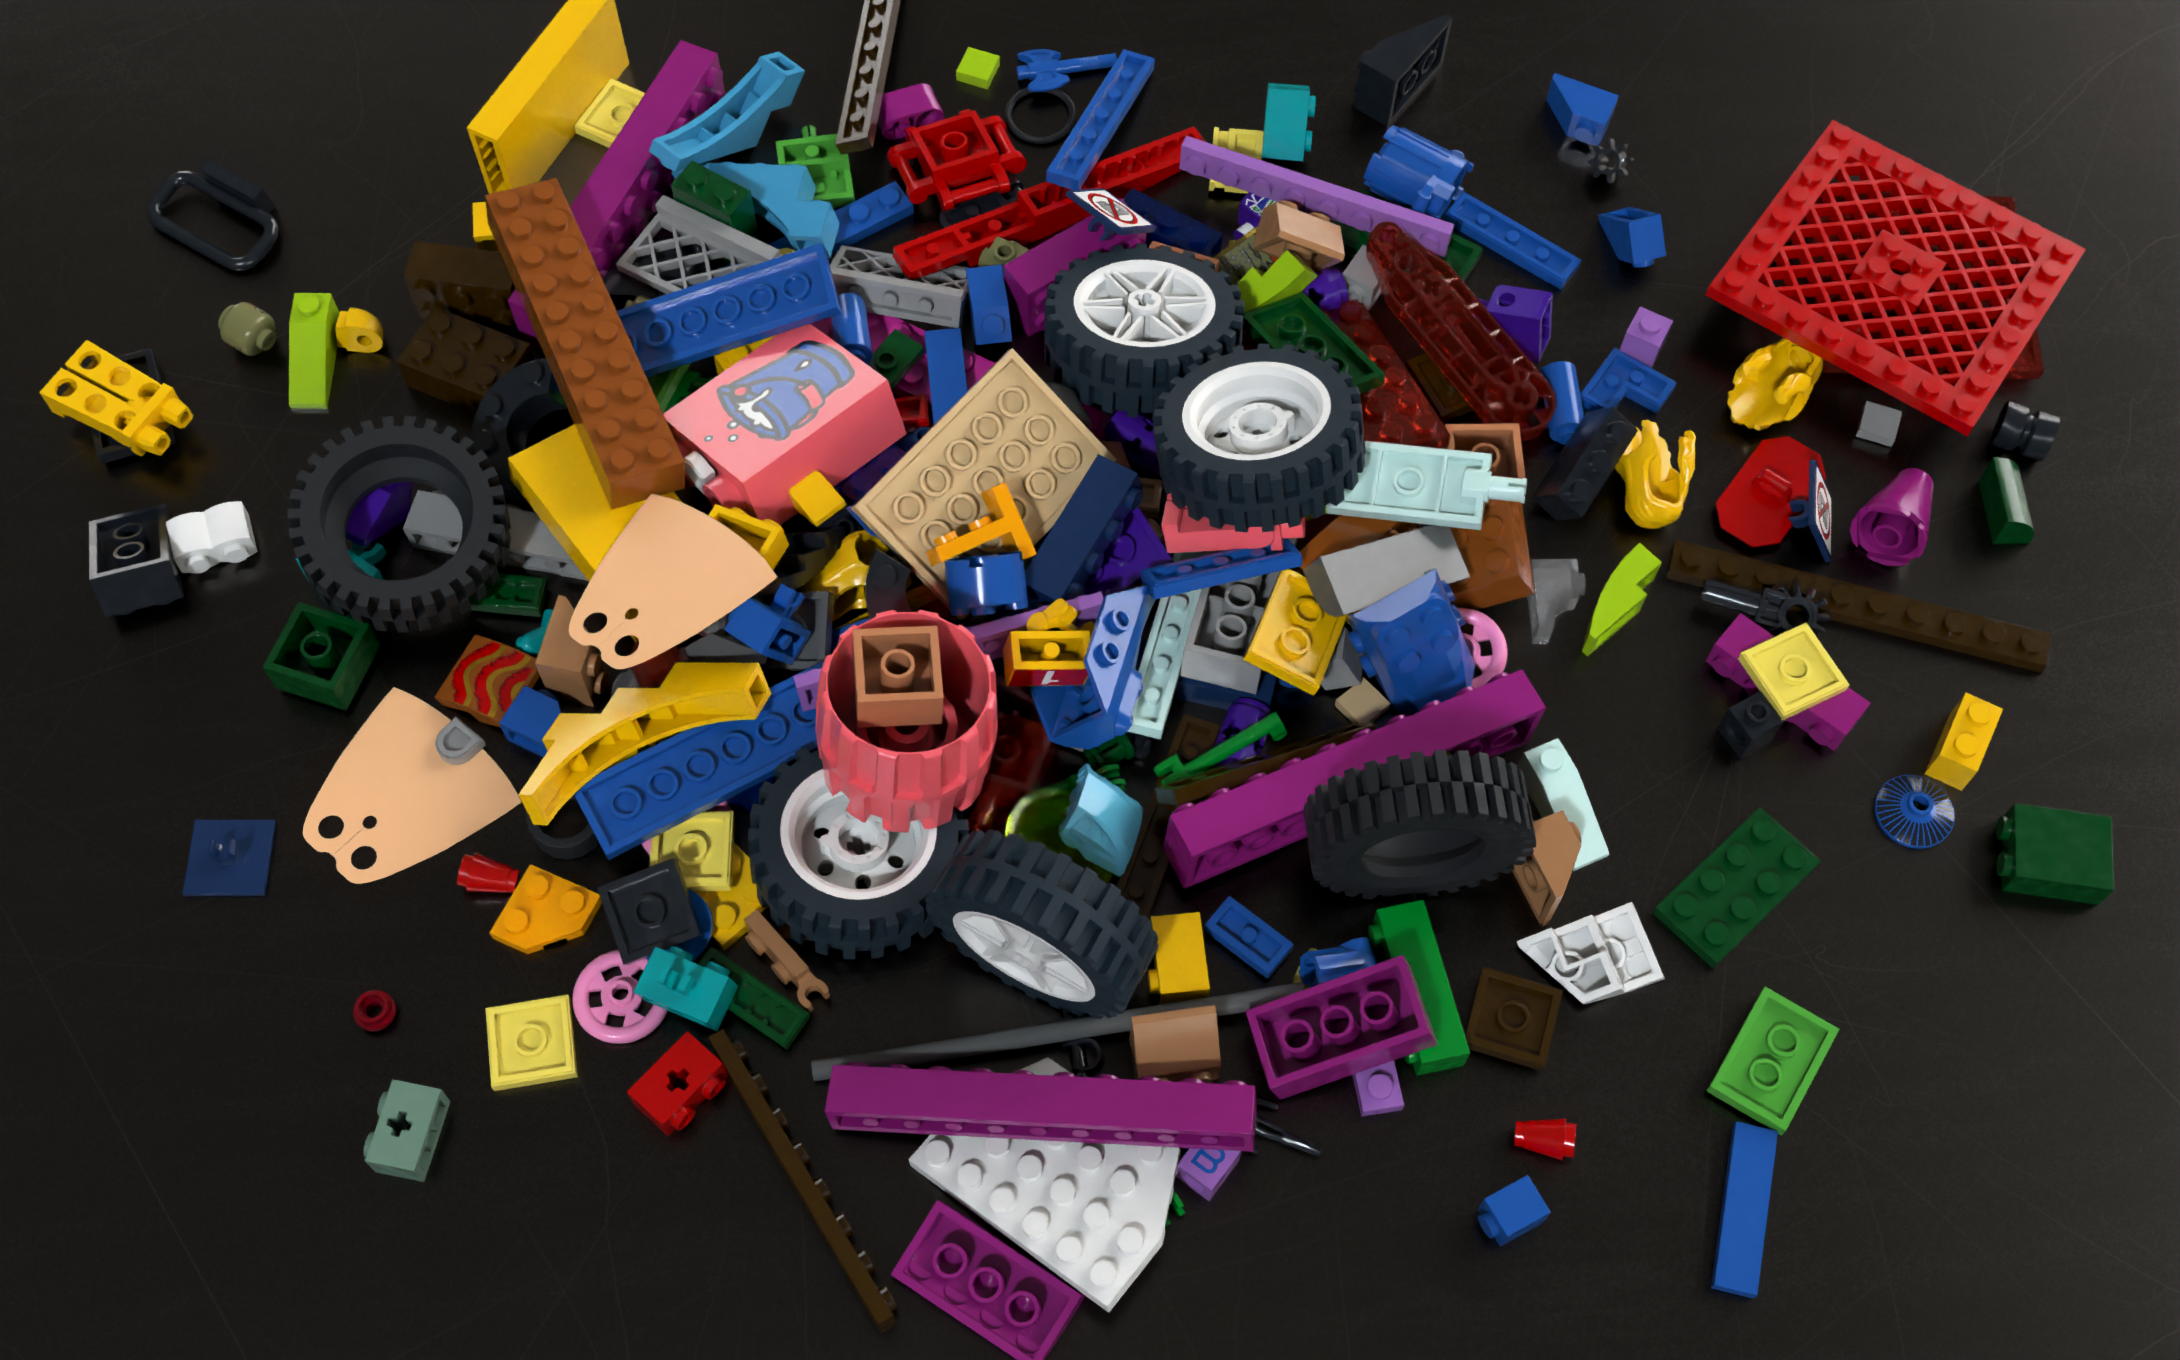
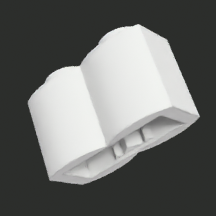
(211, 537)

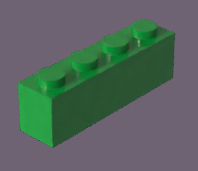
(1408, 932)

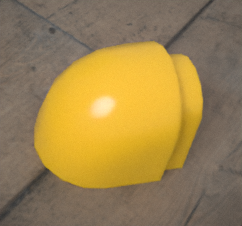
(359, 331)

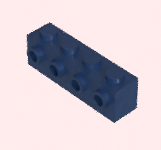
(1083, 532)

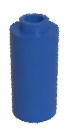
(851, 327)
(1569, 408)

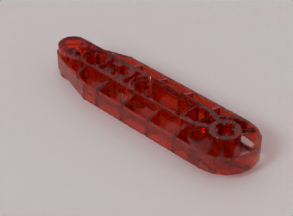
(1505, 385)

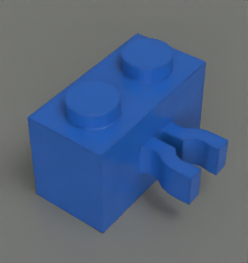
(770, 628)

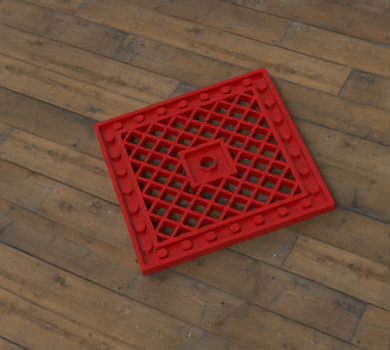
(1950, 398)

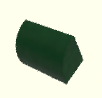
(2005, 503)

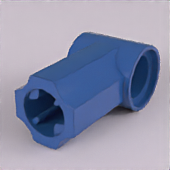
(1332, 963)

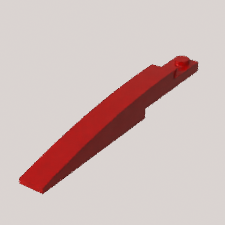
(1041, 209)

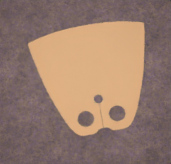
(676, 572)
(410, 790)

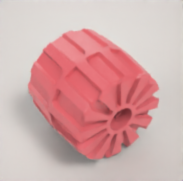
(912, 768)

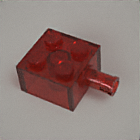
(1016, 768)

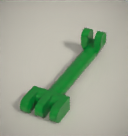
(1269, 724)

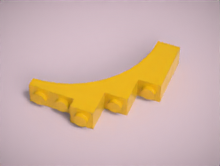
(634, 717)

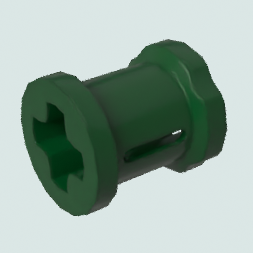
(1110, 752)

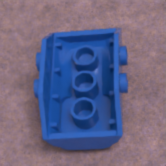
(1414, 644)
(1104, 705)

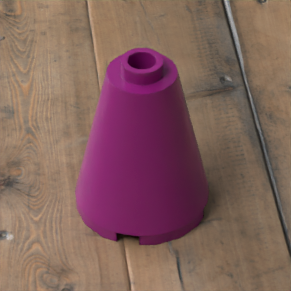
(1896, 520)

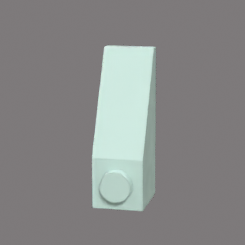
(1557, 786)

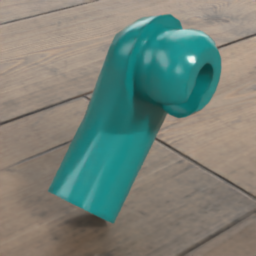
(531, 641)

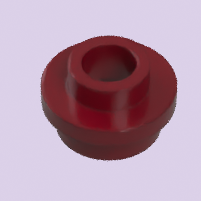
(366, 1003)

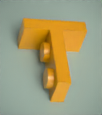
(1005, 524)

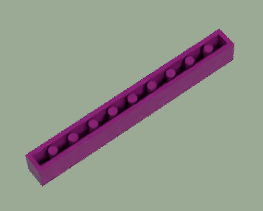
(1042, 1106)

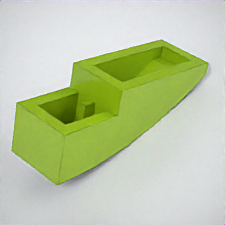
(1283, 279)
(1621, 596)

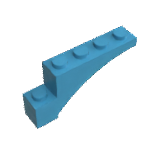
(736, 118)
(784, 199)

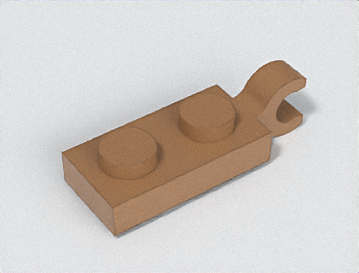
(787, 963)

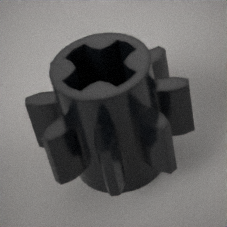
(1601, 160)

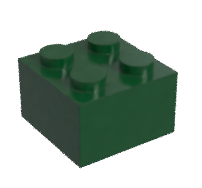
(322, 656)

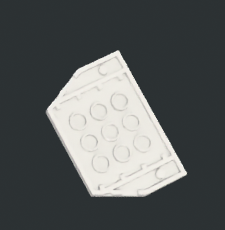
(1073, 1206)

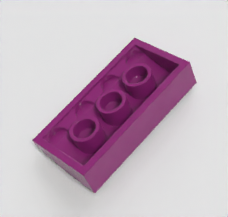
(987, 1284)

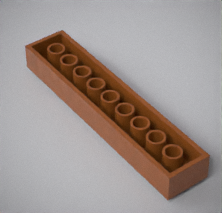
(585, 344)

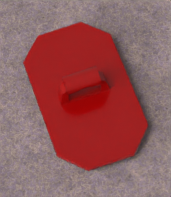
(1759, 496)

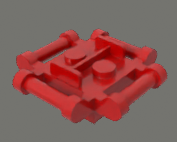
(954, 155)

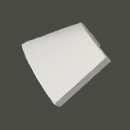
(1597, 954)

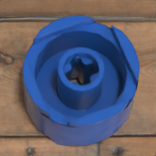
(986, 583)

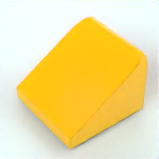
(816, 498)

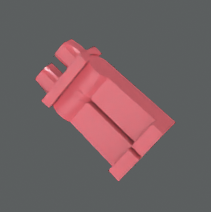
(1188, 535)

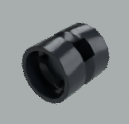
(2028, 432)

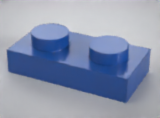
(1248, 937)

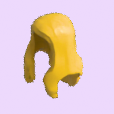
(1773, 384)
(1652, 486)
(846, 572)

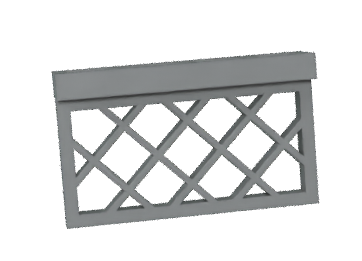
(693, 228)
(901, 297)

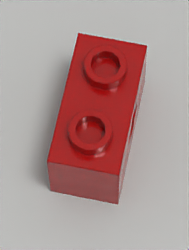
(683, 1063)

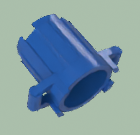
(1416, 173)

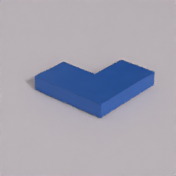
(1625, 376)

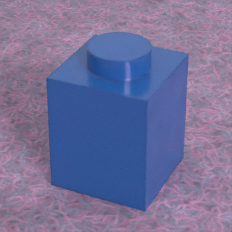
(1512, 1211)

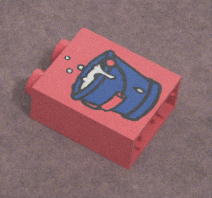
(782, 415)

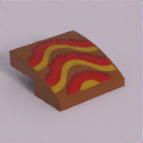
(487, 679)

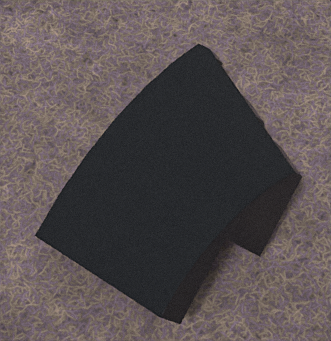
(624, 287)
(804, 557)

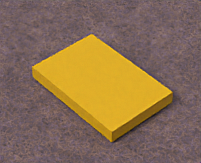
(1294, 634)

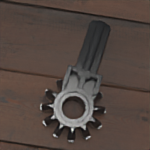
(1769, 606)

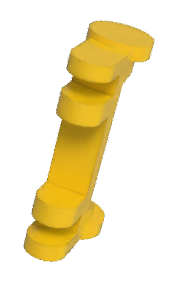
(1057, 615)

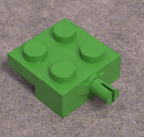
(824, 162)

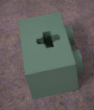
(413, 1150)

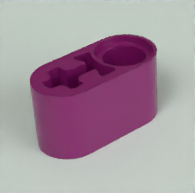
(906, 108)

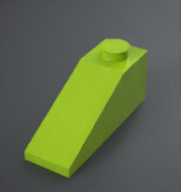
(312, 350)

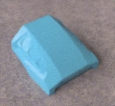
(1101, 822)

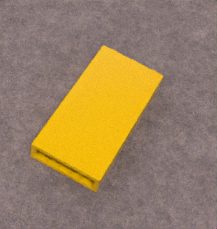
(547, 93)
(570, 501)

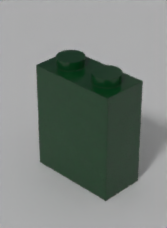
(716, 198)
(2056, 853)

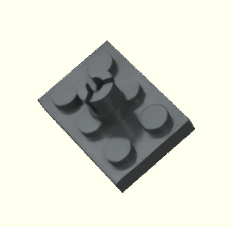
(815, 615)

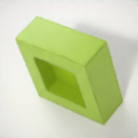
(977, 68)

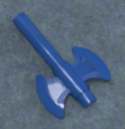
(1048, 71)

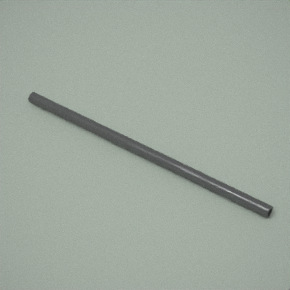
(1044, 1033)

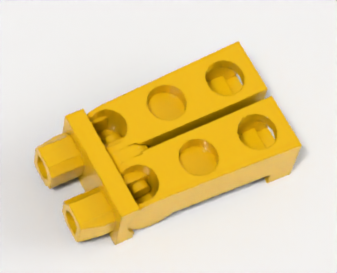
(117, 400)

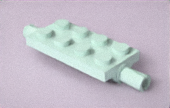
(1426, 486)

